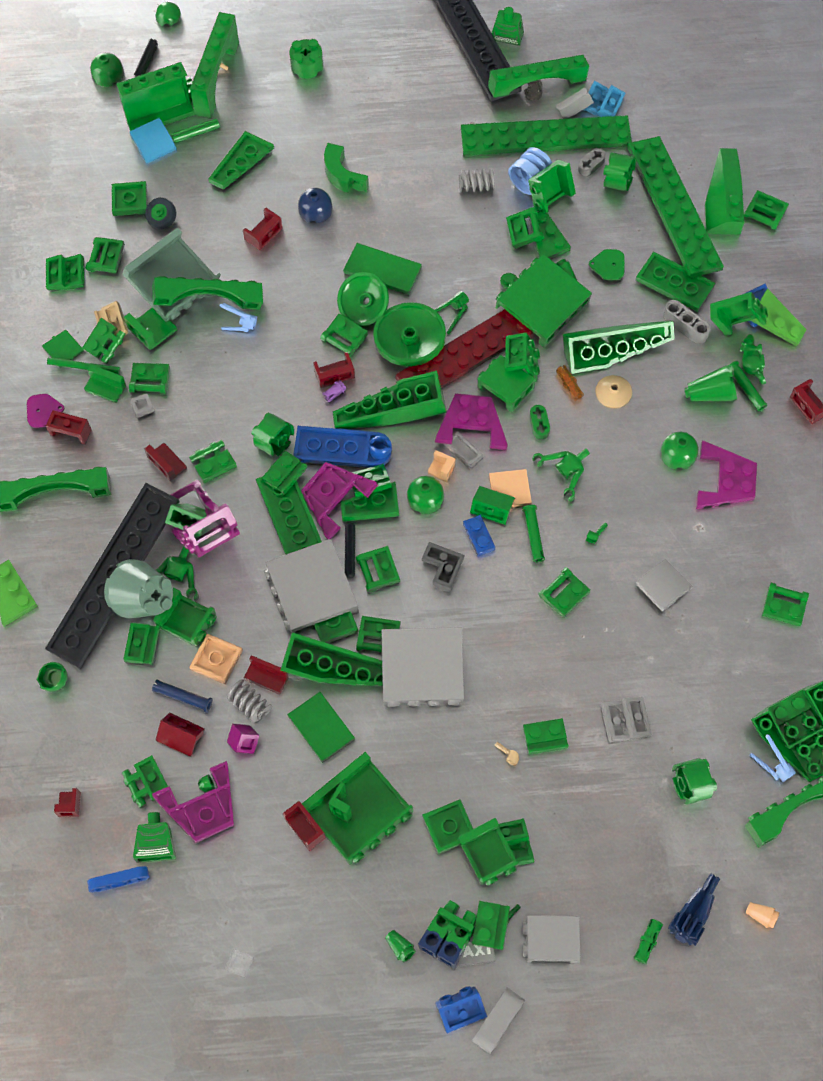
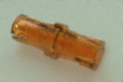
(569, 382)

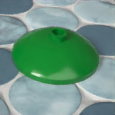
(354, 293)

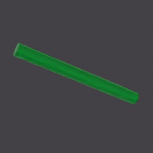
(80, 365)

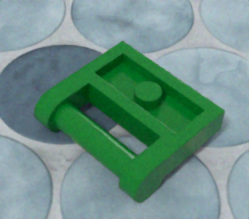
(767, 205)
(519, 230)
(110, 256)
(347, 330)
(149, 374)
(384, 568)
(569, 596)
(785, 610)
(372, 628)

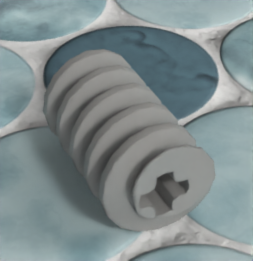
(476, 180)
(247, 702)

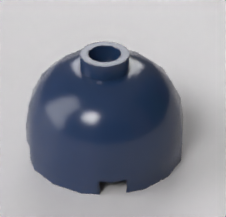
(315, 205)

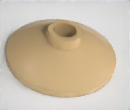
(610, 397)

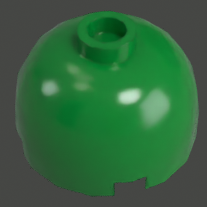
(106, 69)
(679, 450)
(425, 495)

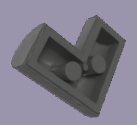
(448, 563)

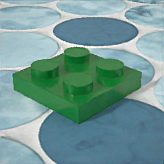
(129, 198)
(446, 825)

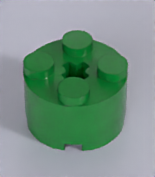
(306, 58)
(619, 172)
(272, 435)
(693, 780)

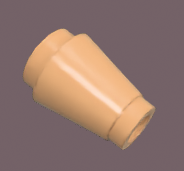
(763, 914)

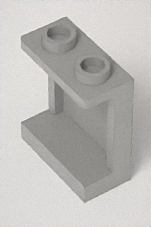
(552, 938)

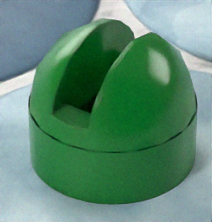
(206, 784)

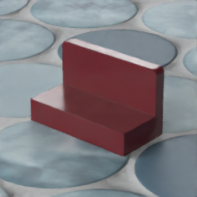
(165, 461)
(266, 675)
(179, 733)

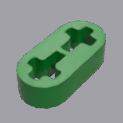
(535, 422)

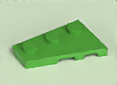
(780, 320)
(14, 596)

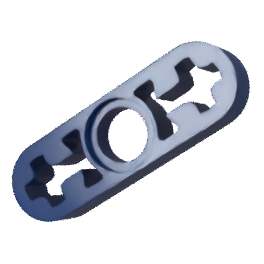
(118, 879)

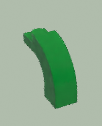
(338, 175)

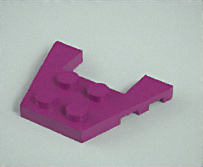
(472, 413)
(735, 477)
(328, 489)
(204, 814)

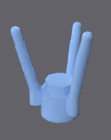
(247, 320)
(784, 769)

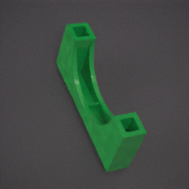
(221, 41)

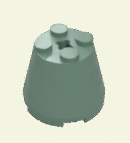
(137, 590)

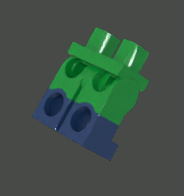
(448, 934)

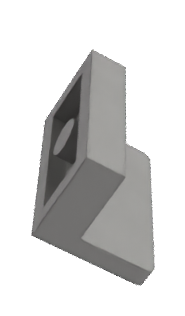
(575, 103)

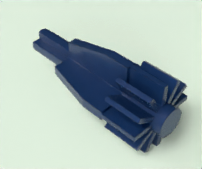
(690, 921)

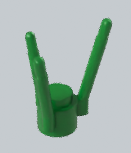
(457, 302)

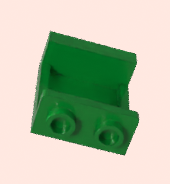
(551, 185)
(737, 310)
(507, 385)
(186, 619)
(488, 852)

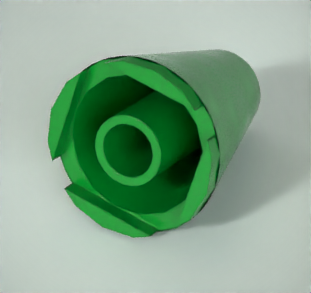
(713, 386)

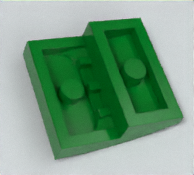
(64, 272)
(518, 840)

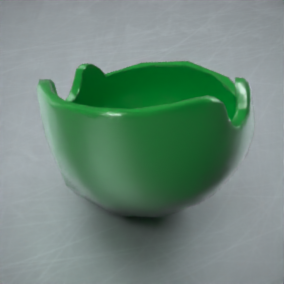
(167, 13)
(52, 677)

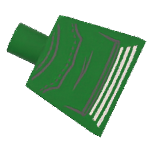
(508, 26)
(154, 841)

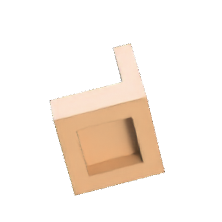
(442, 466)

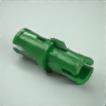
(648, 941)

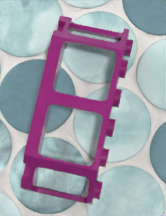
(221, 515)

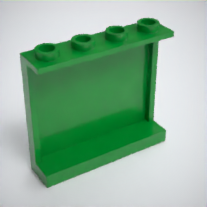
(156, 96)
(544, 298)
(374, 808)

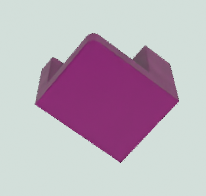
(243, 738)

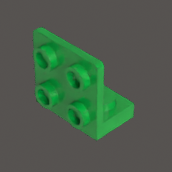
(150, 328)
(522, 354)

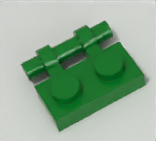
(100, 338)
(214, 466)
(150, 776)

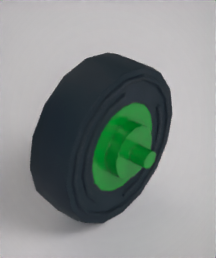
(160, 213)

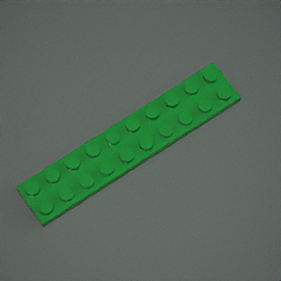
(545, 135)
(675, 207)
(297, 531)

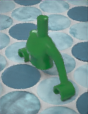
(568, 466)
(177, 567)

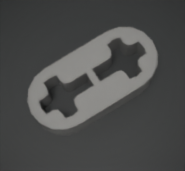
(589, 160)

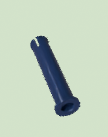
(182, 695)

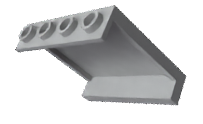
(310, 586)
(422, 666)

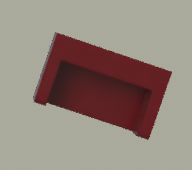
(264, 230)
(334, 372)
(807, 401)
(68, 425)
(304, 825)

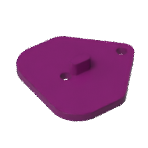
(45, 404)

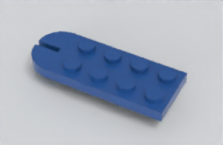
(342, 447)

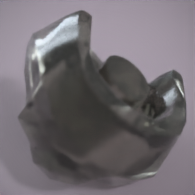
(534, 91)

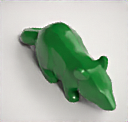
(752, 359)

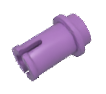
(334, 391)

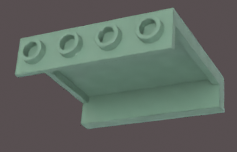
(171, 259)

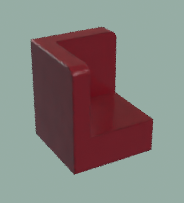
(68, 804)

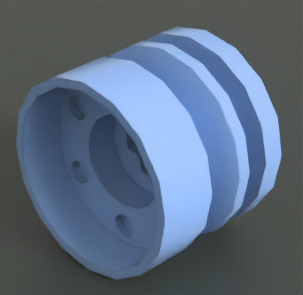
(526, 167)

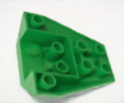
(796, 729)

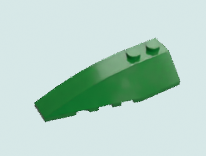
(725, 196)
(608, 345)
(404, 402)
(330, 663)

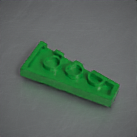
(241, 157)

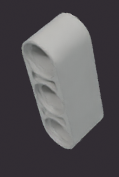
(691, 329)
(498, 1020)

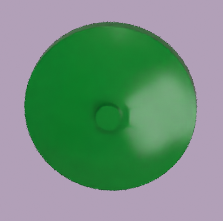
(409, 334)

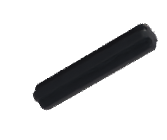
(146, 57)
(350, 550)

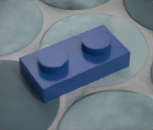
(479, 535)

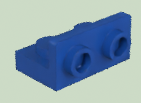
(461, 1008)

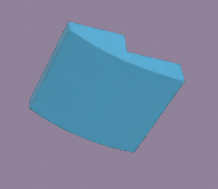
(605, 100)
(152, 140)

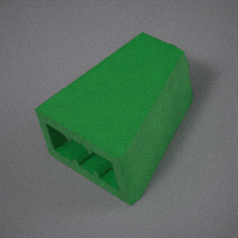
(185, 514)

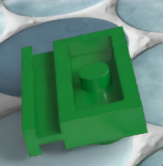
(284, 472)
(377, 474)
(141, 643)
(545, 736)
(491, 925)

